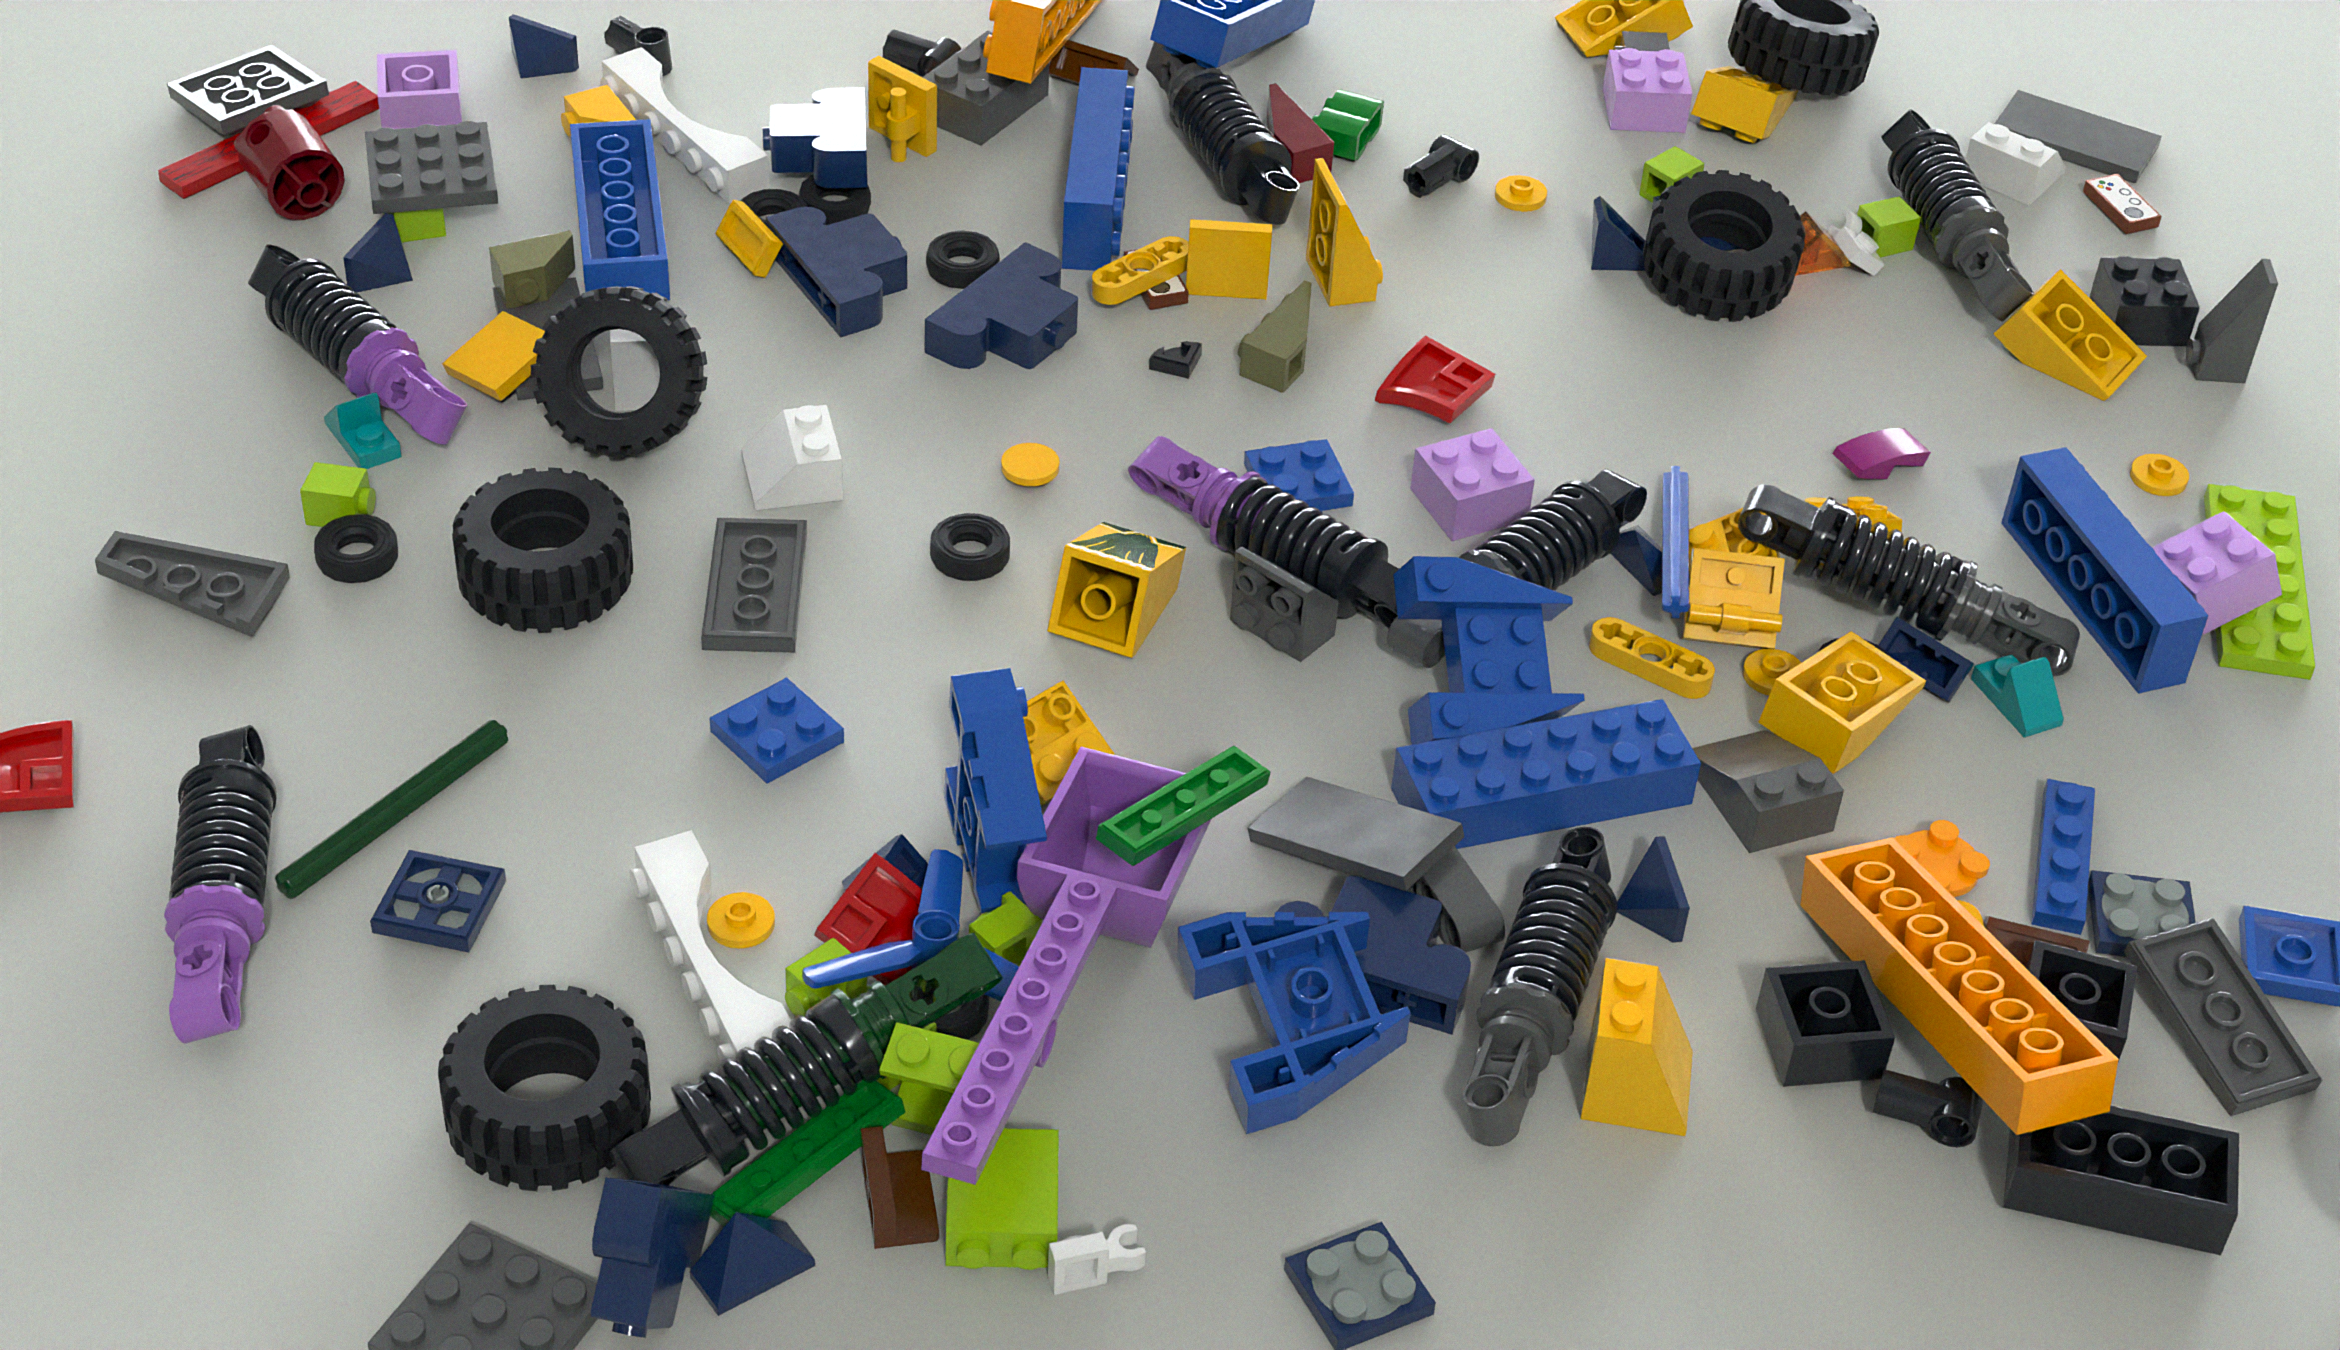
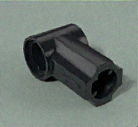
(627, 36)
(918, 53)
(1444, 161)
(1947, 1108)

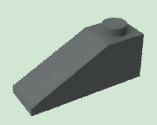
(2233, 328)

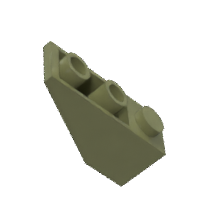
(1277, 347)

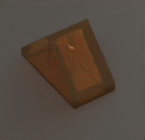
(1820, 249)

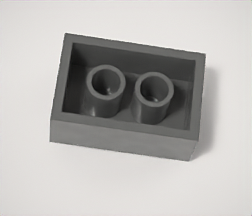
(978, 102)

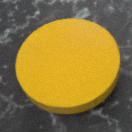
(1520, 193)
(1030, 464)
(2159, 474)
(1765, 666)
(740, 920)

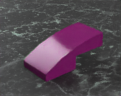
(1879, 451)

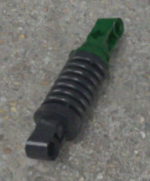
(829, 1047)

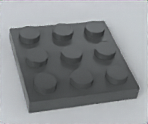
(245, 87)
(430, 167)
(491, 1298)

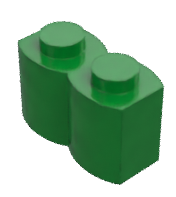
(1350, 122)

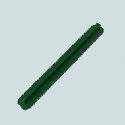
(390, 809)

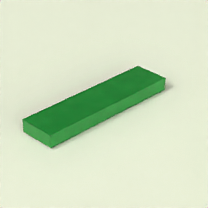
(1182, 805)
(806, 1154)

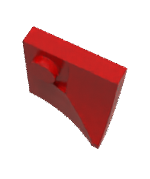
(1435, 381)
(37, 767)
(874, 911)

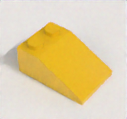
(1599, 24)
(1741, 103)
(1336, 247)
(2070, 339)
(1839, 700)

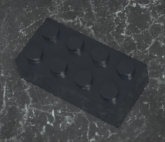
(2130, 1177)

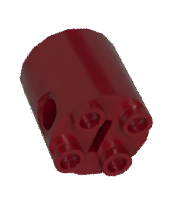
(290, 164)

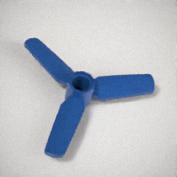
(932, 931)

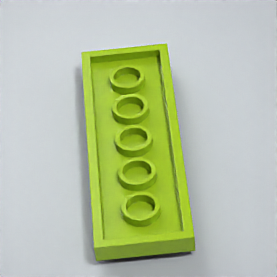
(2278, 633)

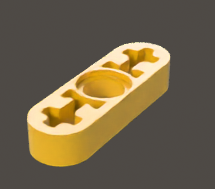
(1120, 281)
(1612, 642)

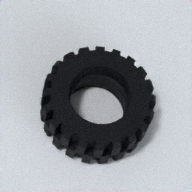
(1805, 43)
(1718, 280)
(561, 381)
(547, 586)
(536, 1036)

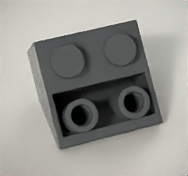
(1280, 606)

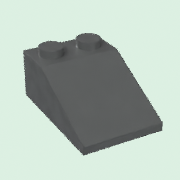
(1769, 789)

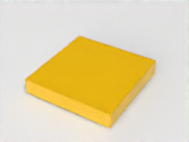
(1228, 259)
(496, 356)

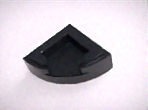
(1178, 360)

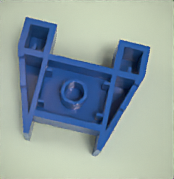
(1490, 645)
(994, 787)
(1308, 999)

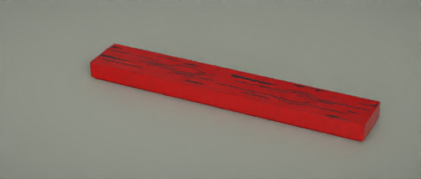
(221, 159)

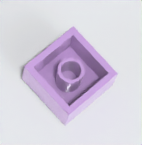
(419, 89)
(1647, 90)
(1471, 484)
(2222, 568)

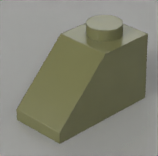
(532, 268)

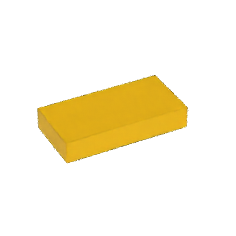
(749, 238)

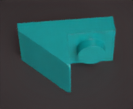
(362, 432)
(2021, 692)

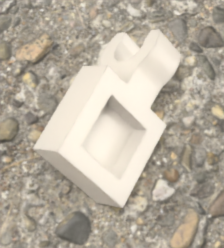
(1856, 244)
(1088, 1259)

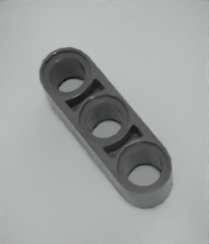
(1468, 911)

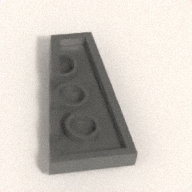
(202, 580)

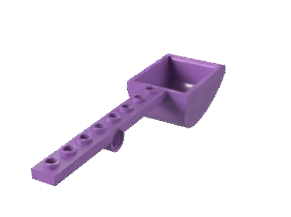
(1079, 894)

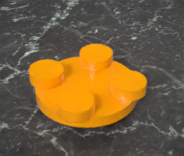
(1946, 856)

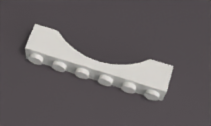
(724, 161)
(677, 887)

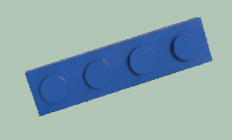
(2063, 857)

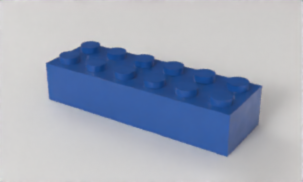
(1225, 29)
(1097, 169)
(619, 206)
(2104, 570)
(1551, 773)

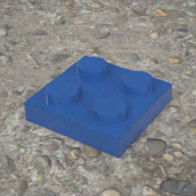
(1305, 471)
(776, 730)
(2292, 954)

